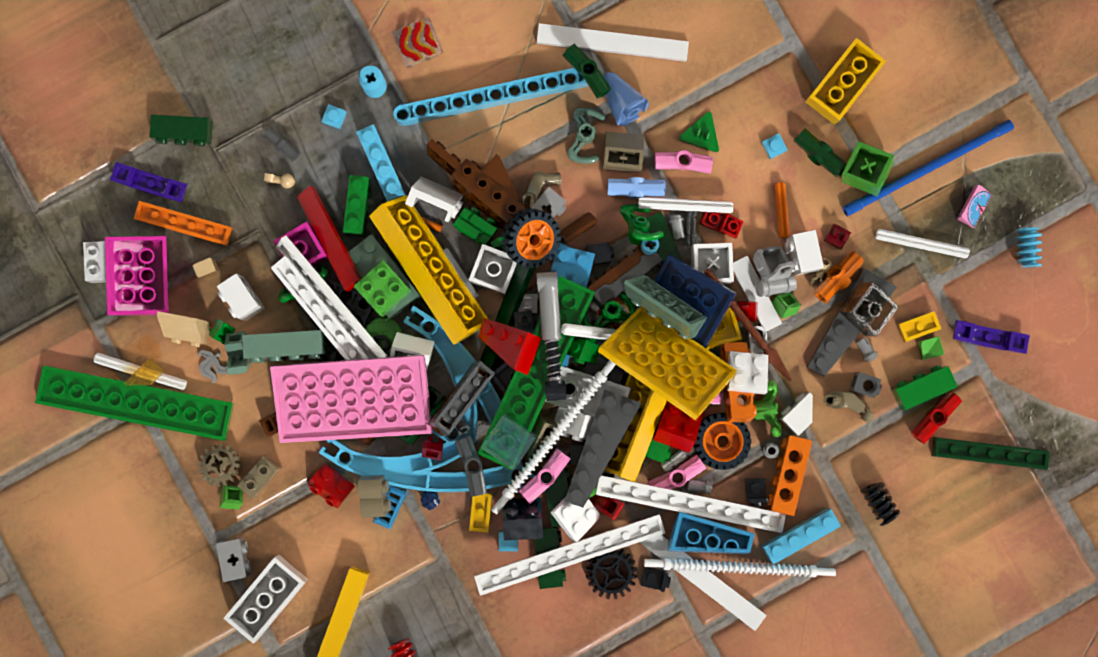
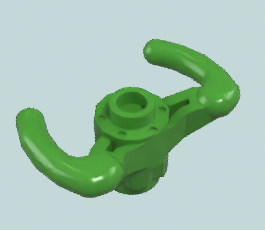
(767, 409)

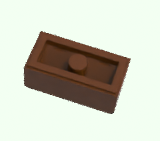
(578, 227)

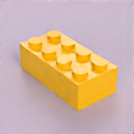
(845, 81)

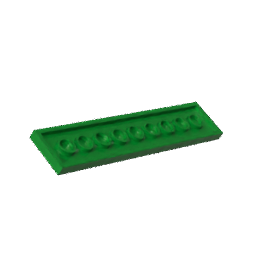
(527, 392)
(134, 403)

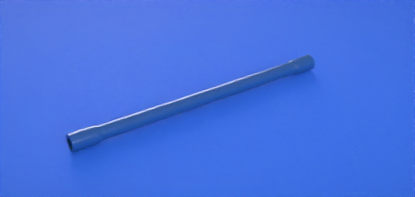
(997, 131)

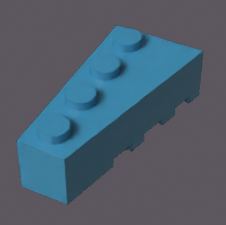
(705, 536)

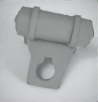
(774, 271)

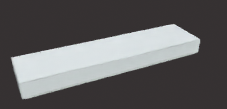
(747, 280)

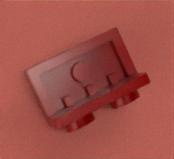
(330, 485)

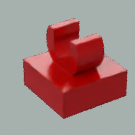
(749, 309)

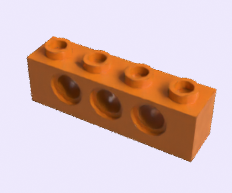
(734, 411)
(793, 485)

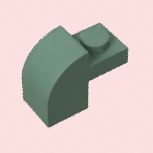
(234, 349)

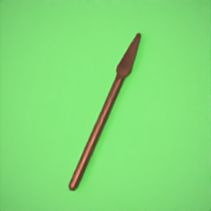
(773, 356)

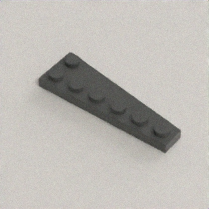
(841, 331)
(605, 434)

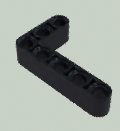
(354, 303)

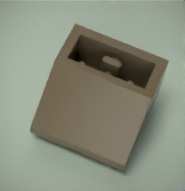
(623, 152)

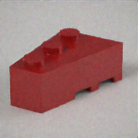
(511, 344)

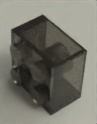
(868, 309)

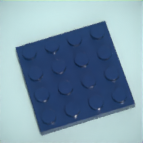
(697, 291)

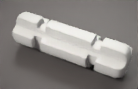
(675, 459)

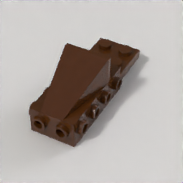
(486, 189)

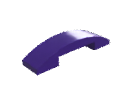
(148, 182)
(990, 337)

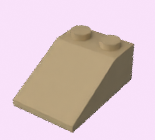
(184, 328)

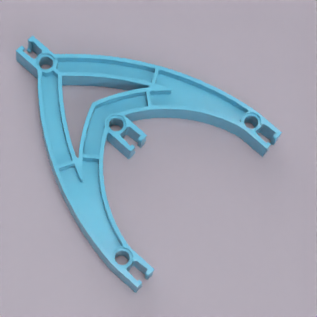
(417, 471)

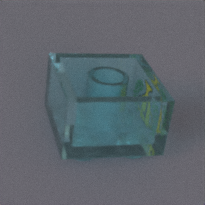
(509, 442)

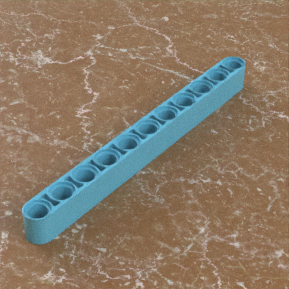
(488, 101)

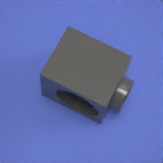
(857, 385)

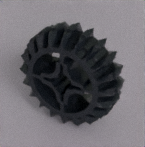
(607, 581)

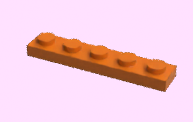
(183, 223)

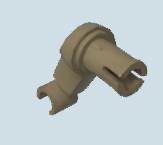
(536, 185)
(842, 399)

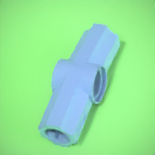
(636, 187)

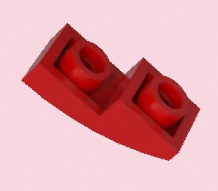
(722, 223)

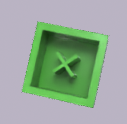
(867, 168)
(382, 288)

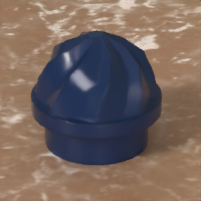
(430, 500)

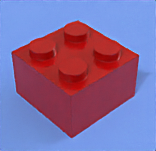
(677, 428)

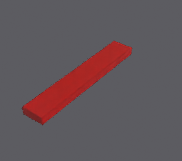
(329, 238)

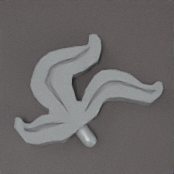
(205, 366)

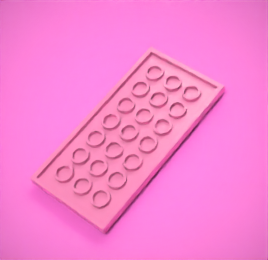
(351, 399)

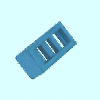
(402, 494)

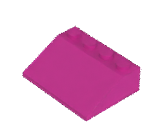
(136, 275)

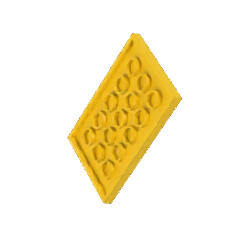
(667, 362)

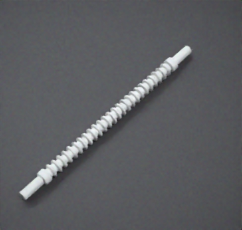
(508, 493)
(811, 571)

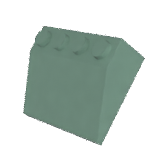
(665, 306)

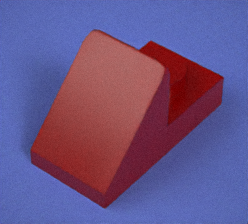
(607, 505)

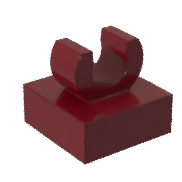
(837, 236)
(432, 450)

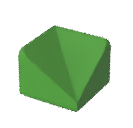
(786, 305)
(930, 348)
(231, 497)

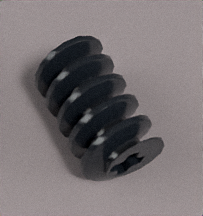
(882, 502)

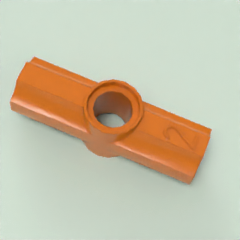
(838, 277)

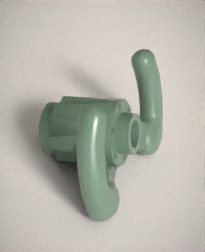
(584, 135)

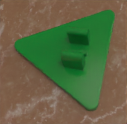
(702, 134)

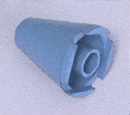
(624, 100)

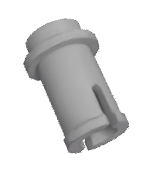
(677, 227)
(867, 350)
(775, 450)
(700, 486)

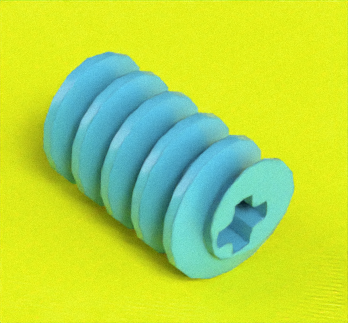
(372, 81)
(1028, 247)

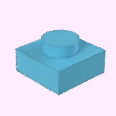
(334, 117)
(774, 146)

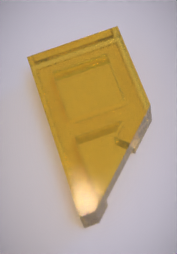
(146, 374)

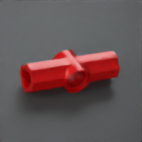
(944, 408)

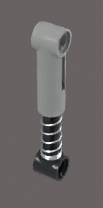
(551, 333)

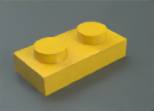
(919, 326)
(480, 513)

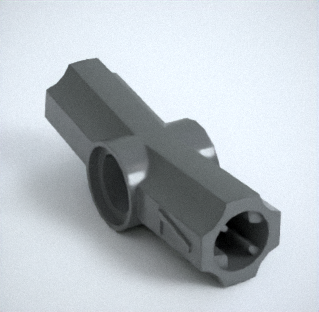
(475, 479)

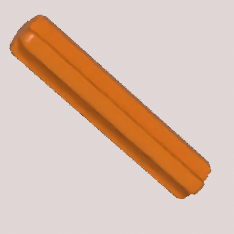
(782, 210)

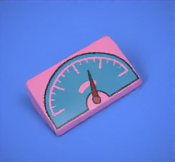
(974, 206)

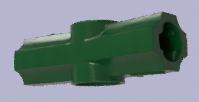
(579, 62)
(820, 153)

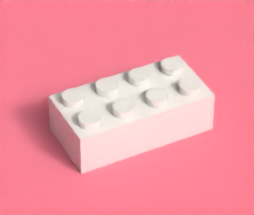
(265, 599)

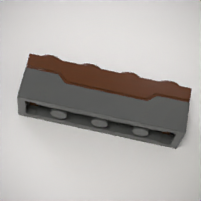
(612, 283)
(461, 398)

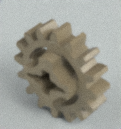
(211, 467)

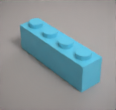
(380, 163)
(800, 535)

